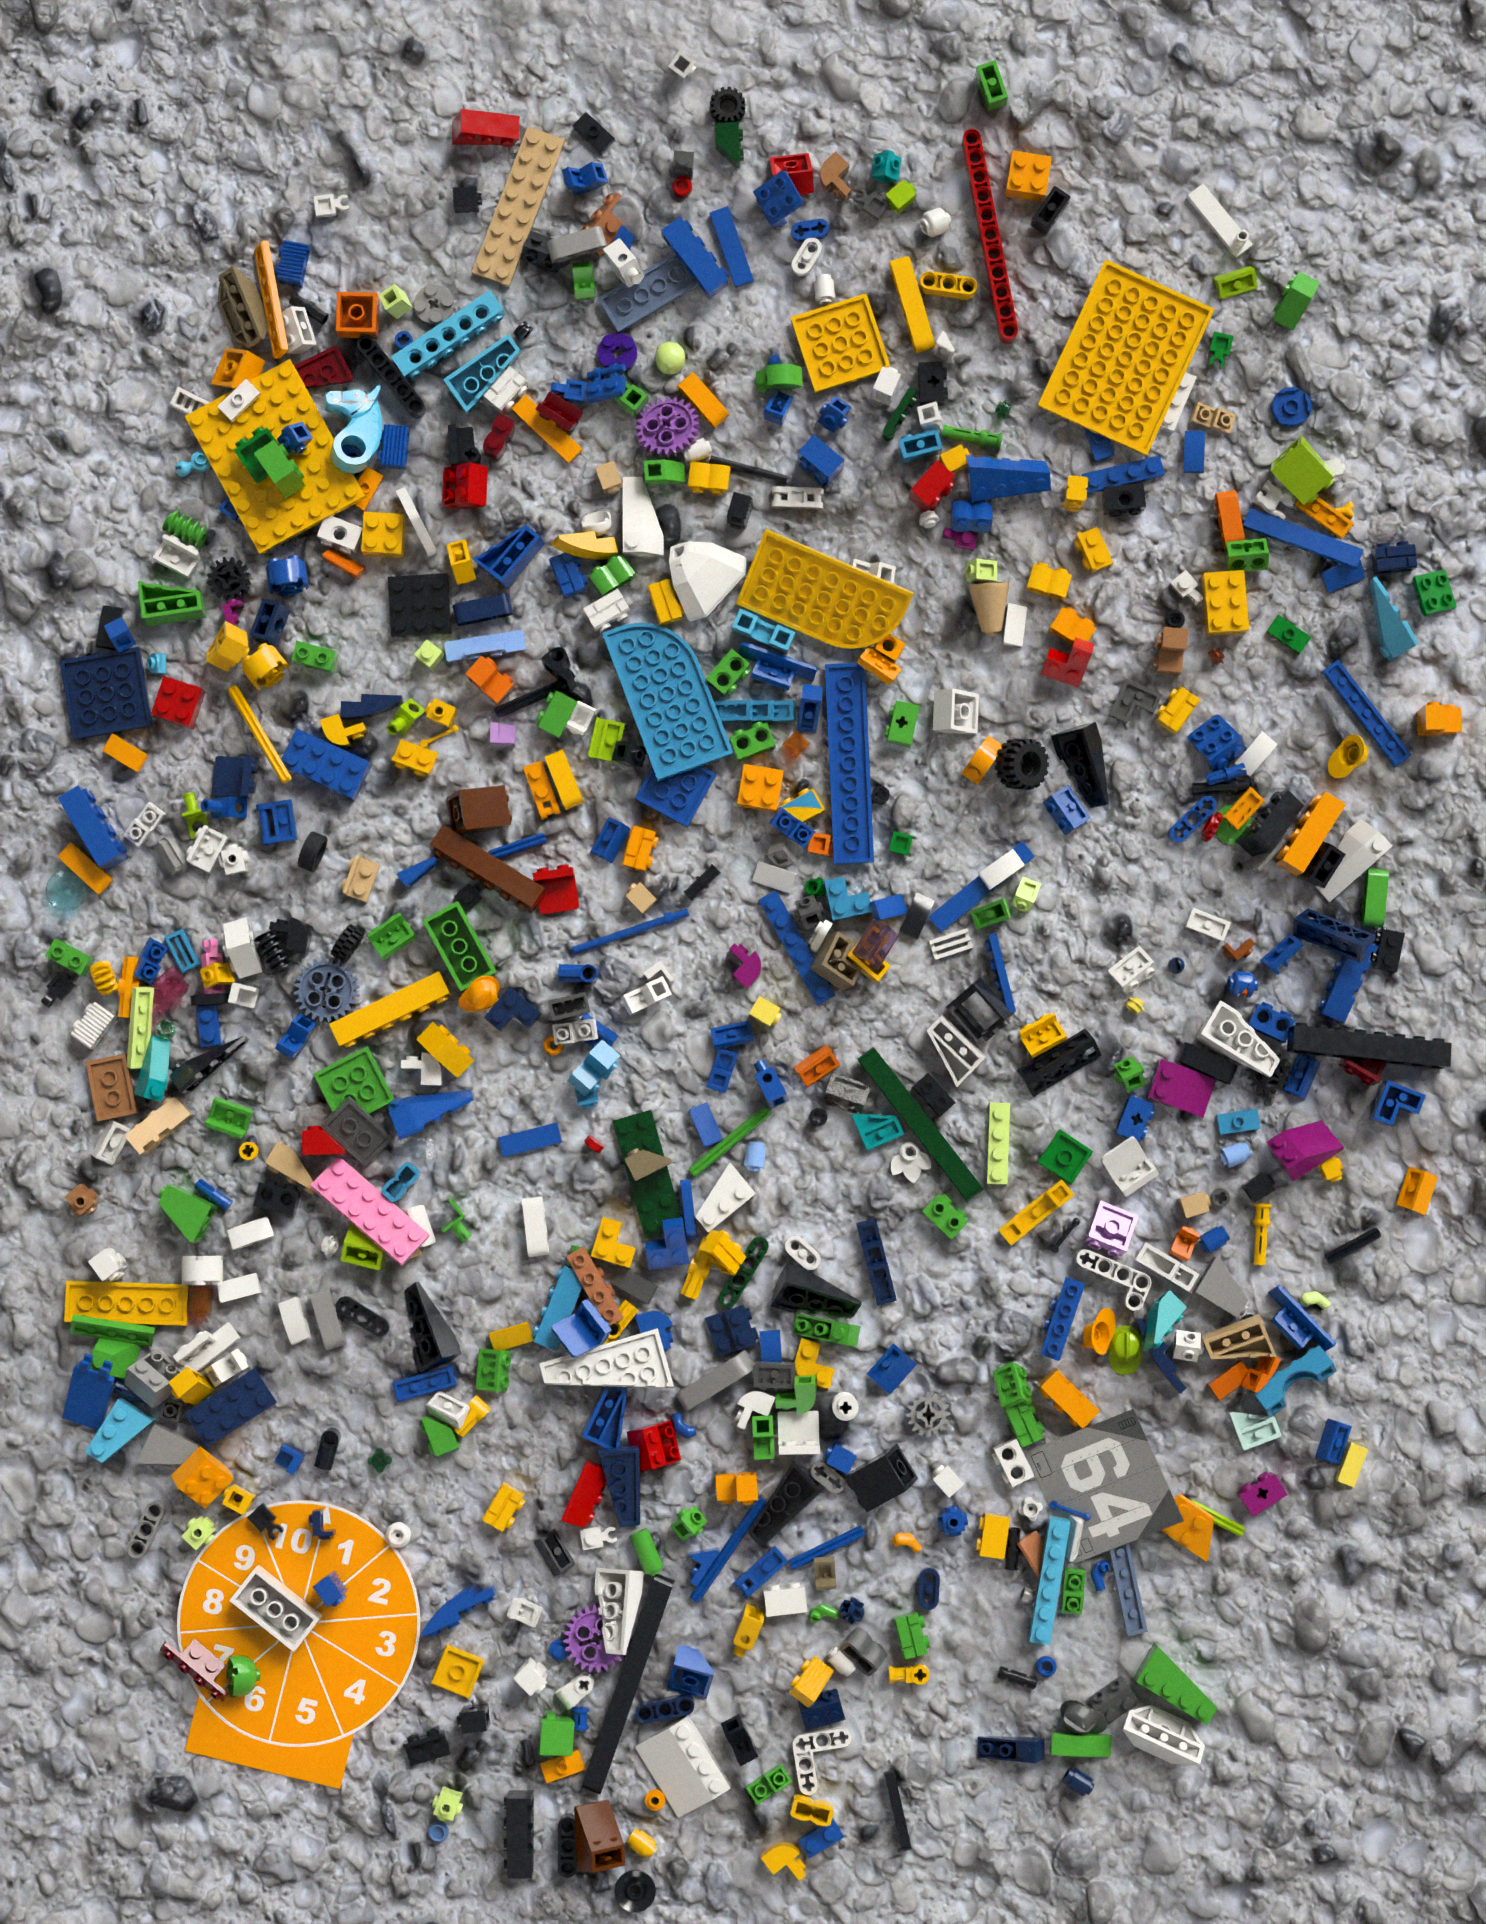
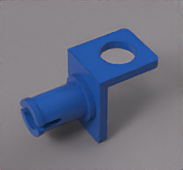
(224, 807)

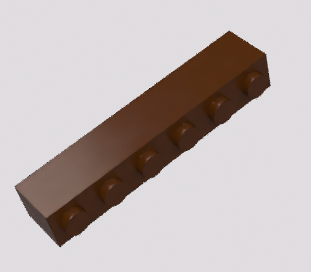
(486, 868)

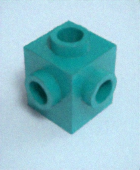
(886, 167)

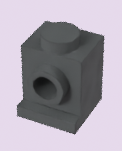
(683, 164)

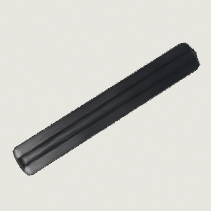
(528, 699)

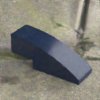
(369, 706)

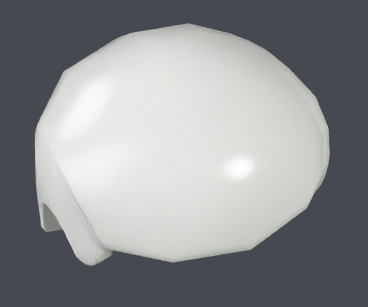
(598, 522)

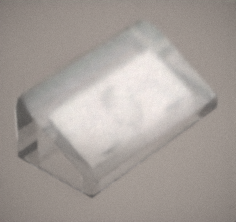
(414, 1147)

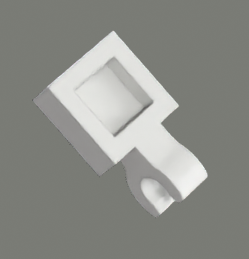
(1186, 586)

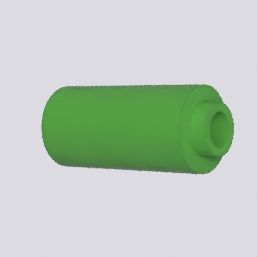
(646, 1552)

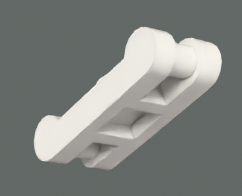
(797, 497)

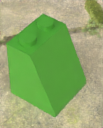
(187, 1210)

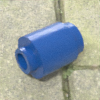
(1214, 1239)

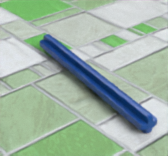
(728, 1549)

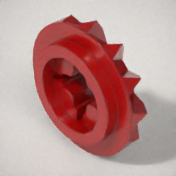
(1211, 826)

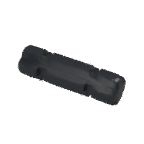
(1017, 1677)

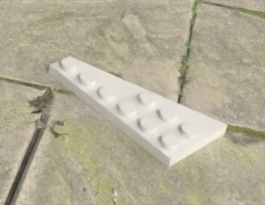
(621, 1363)

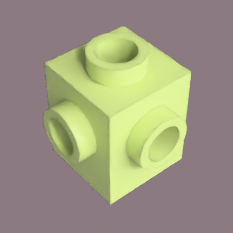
(193, 1535)
(451, 1798)

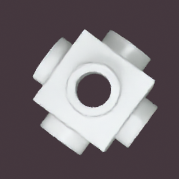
(239, 865)
(1187, 1345)

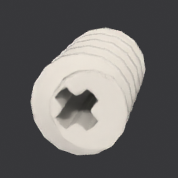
(839, 1400)

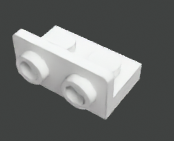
(1133, 970)

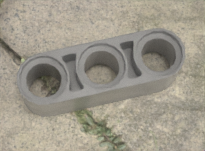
(576, 244)
(328, 1319)
(147, 1539)

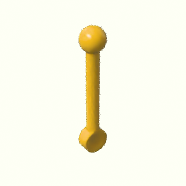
(424, 743)

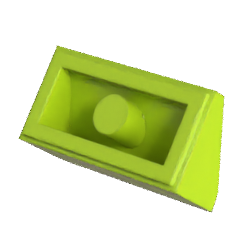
(1235, 282)

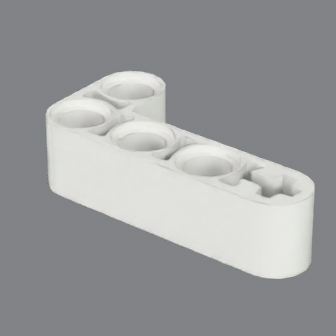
(1111, 1273)

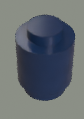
(1078, 1781)

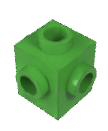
(1129, 1074)
(688, 1523)

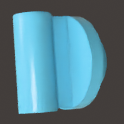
(157, 663)

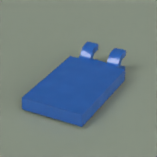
(89, 1394)

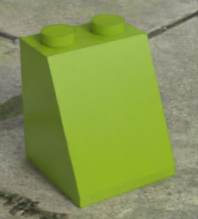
(1302, 471)

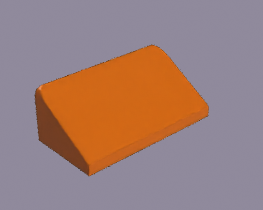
(344, 563)
(816, 1065)
(1228, 1380)

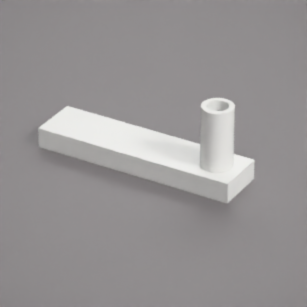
(1220, 221)

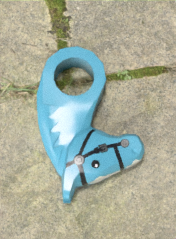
(364, 426)

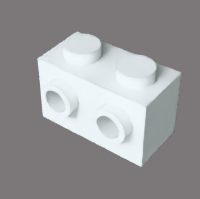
(297, 330)
(108, 1265)
(531, 1676)

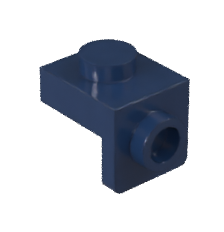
(317, 1522)

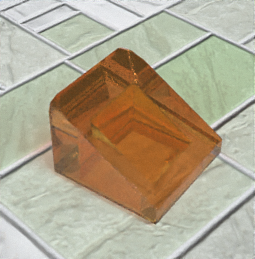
(796, 744)

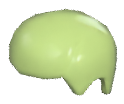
(670, 358)

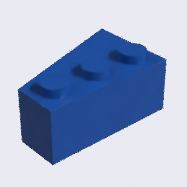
(510, 556)

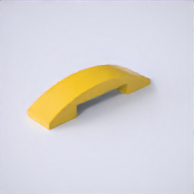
(1036, 1212)

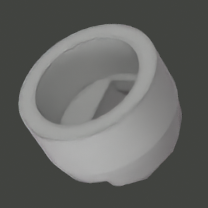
(1027, 1596)

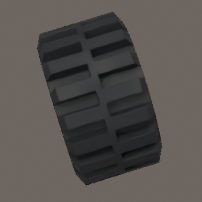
(1009, 764)

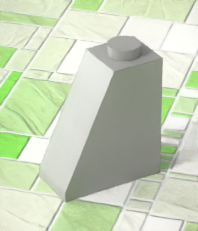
(1221, 1289)
(166, 1447)

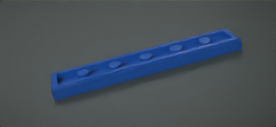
(1303, 538)
(1366, 713)
(970, 895)

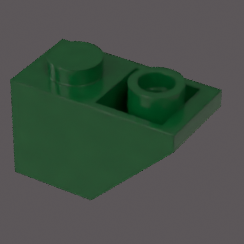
(727, 142)

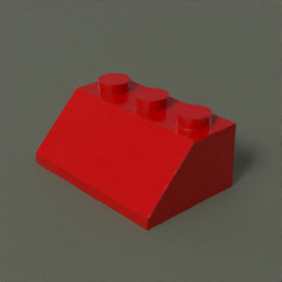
(585, 1495)

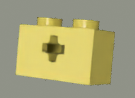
(765, 1012)

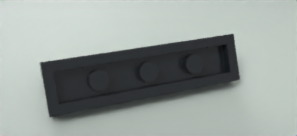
(1058, 1059)

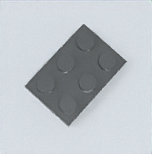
(356, 1131)

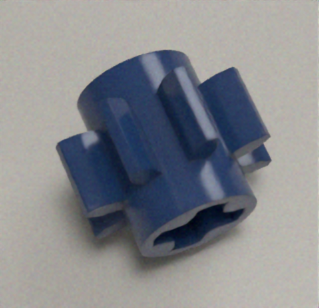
(852, 1610)

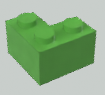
(1297, 297)
(282, 471)

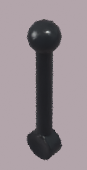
(1055, 1248)

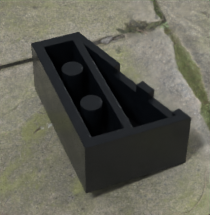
(1270, 823)

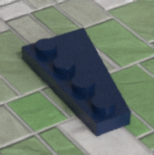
(623, 1480)

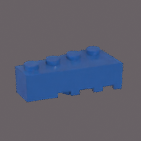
(1005, 478)
(1343, 985)

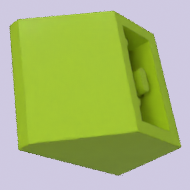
(361, 1250)

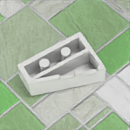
(955, 1049)
(726, 1197)

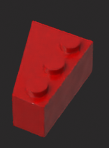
(485, 128)

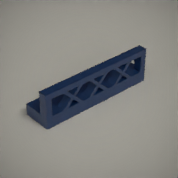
(1330, 937)

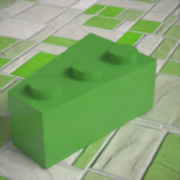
(169, 605)

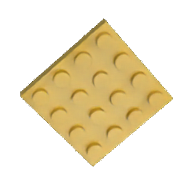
(840, 343)

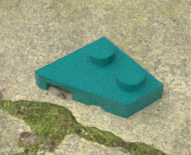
(877, 1128)

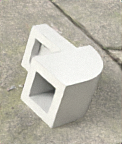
(877, 569)
(646, 996)
(430, 1069)
(227, 1367)
(753, 1401)

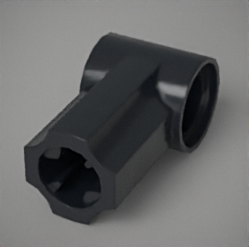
(327, 1450)

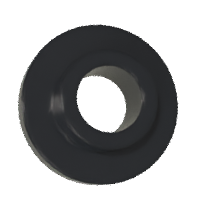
(1174, 613)

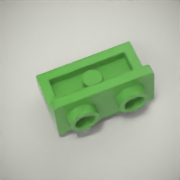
(391, 936)
(229, 1118)

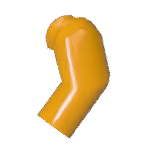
(906, 1539)

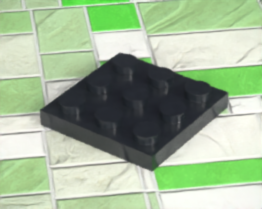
(419, 605)

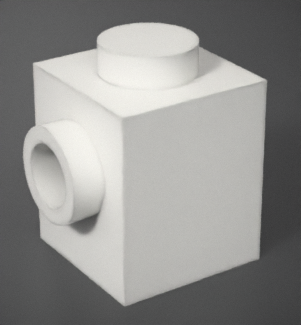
(682, 64)
(947, 1480)

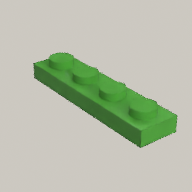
(112, 1330)

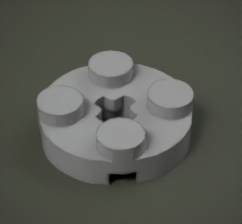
(433, 293)

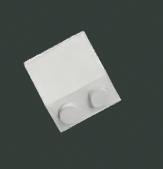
(955, 711)

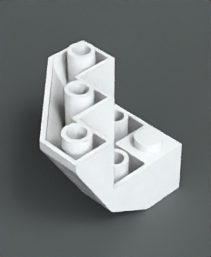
(703, 575)

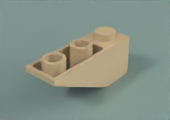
(290, 1163)

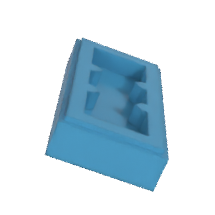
(1238, 1121)

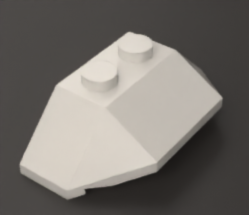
(1163, 1735)

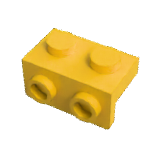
(1042, 1035)

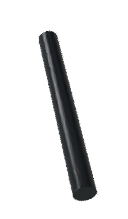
(749, 469)

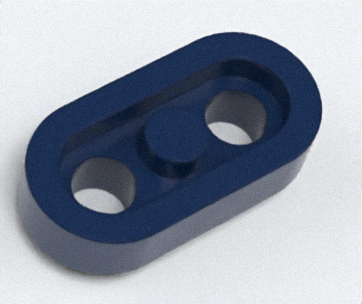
(928, 1588)

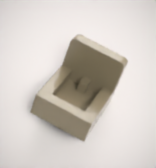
(825, 1573)

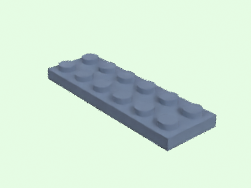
(659, 287)

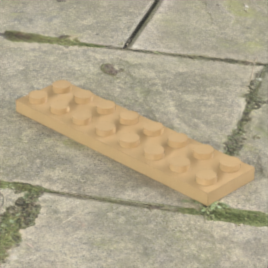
(518, 206)

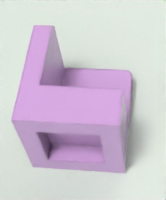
(502, 734)

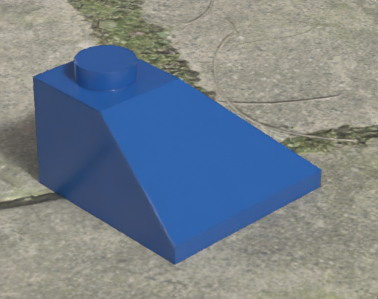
(690, 1672)

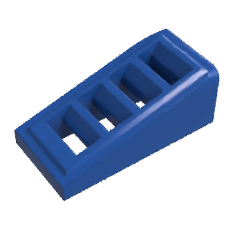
(413, 874)

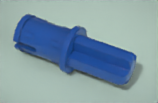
(1225, 774)
(213, 1194)

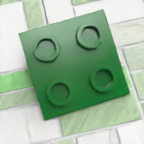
(1434, 592)

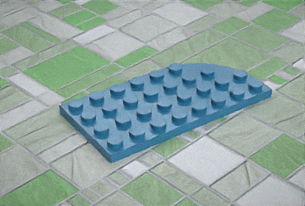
(667, 698)

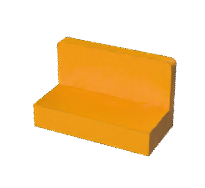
(1417, 1190)

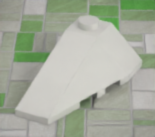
(619, 1600)

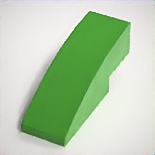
(1080, 1745)

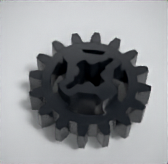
(228, 587)
(1263, 1080)

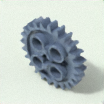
(345, 992)

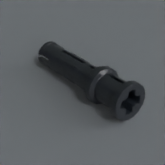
(1234, 787)

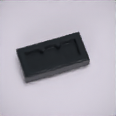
(593, 132)

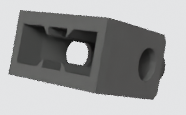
(569, 1007)

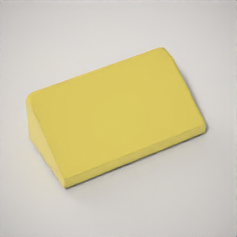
(1351, 1464)

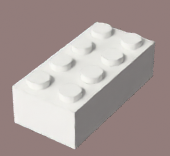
(276, 1608)

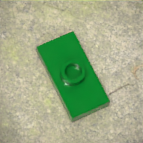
(1288, 634)

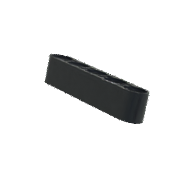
(386, 368)

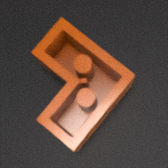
(489, 680)

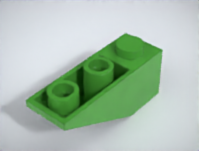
(826, 1330)

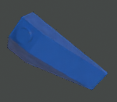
(413, 1112)

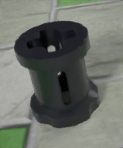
(467, 452)

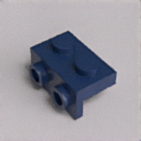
(823, 1712)

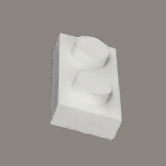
(1207, 924)

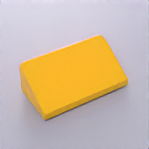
(511, 1336)

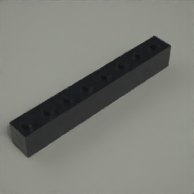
(1369, 1047)

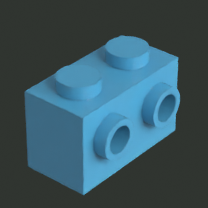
(919, 446)

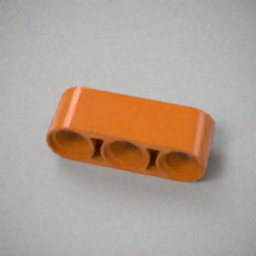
(1229, 517)

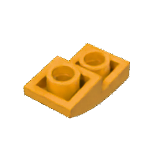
(125, 752)

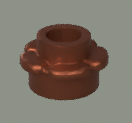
(1216, 655)

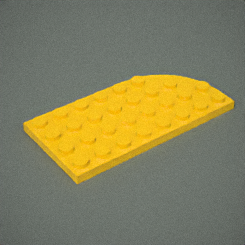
(821, 594)

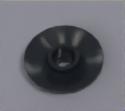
(635, 1901)

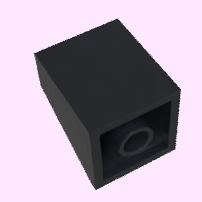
(881, 1478)

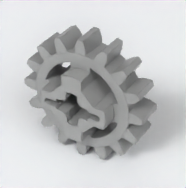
(919, 1414)

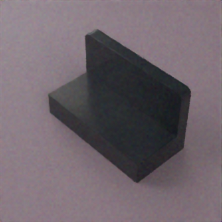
(458, 440)

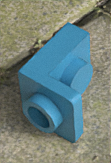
(588, 1101)

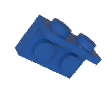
(1066, 810)

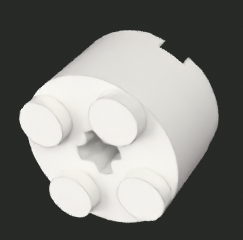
(202, 1270)

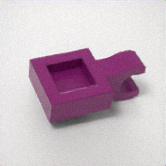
(963, 540)

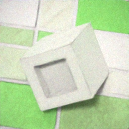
(658, 971)
(243, 995)

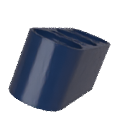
(482, 609)
(672, 1701)

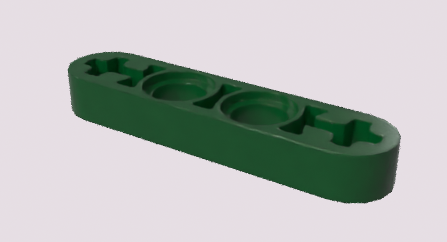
(746, 1273)

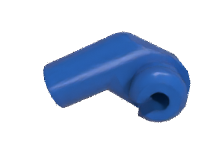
(681, 1428)
(1097, 1574)

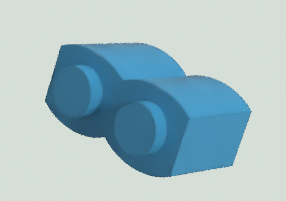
(405, 1177)

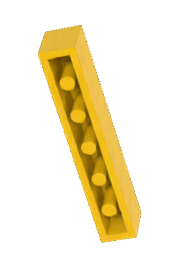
(390, 1009)

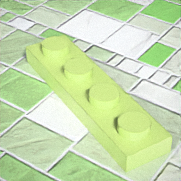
(139, 1025)
(998, 1143)

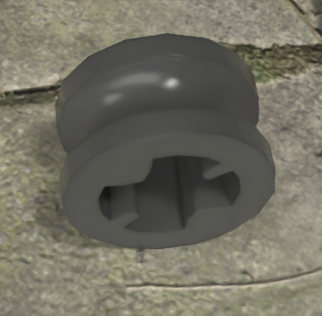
(1216, 1192)

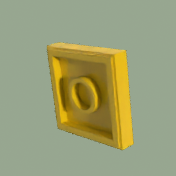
(458, 1671)

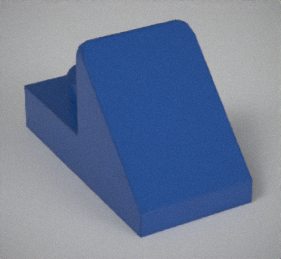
(705, 1559)

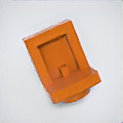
(1184, 1243)

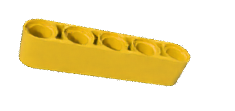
(912, 304)

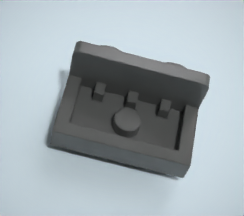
(1114, 1699)

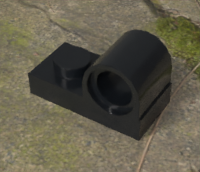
(559, 669)

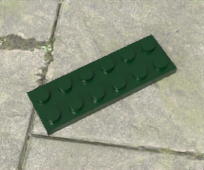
(655, 1192)

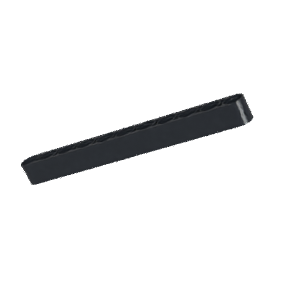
(627, 1683)

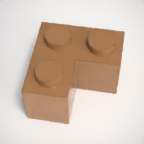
(1170, 650)

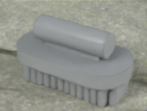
(171, 855)

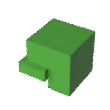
(556, 1735)

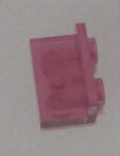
(168, 988)

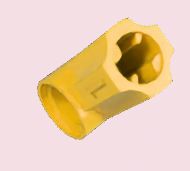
(477, 1412)

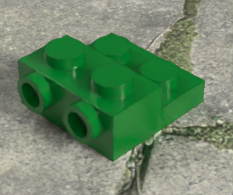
(246, 448)

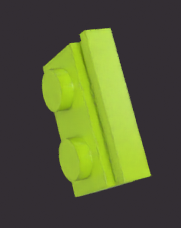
(604, 739)

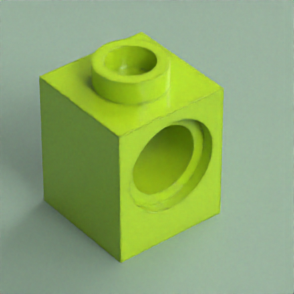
(901, 196)

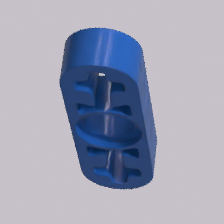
(1199, 805)
(688, 1208)

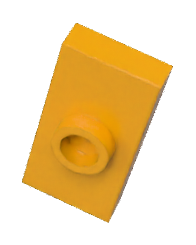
(369, 483)
(1243, 808)
(562, 1766)

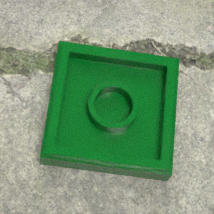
(1065, 1157)

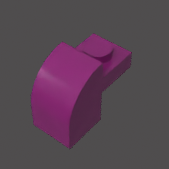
(751, 966)

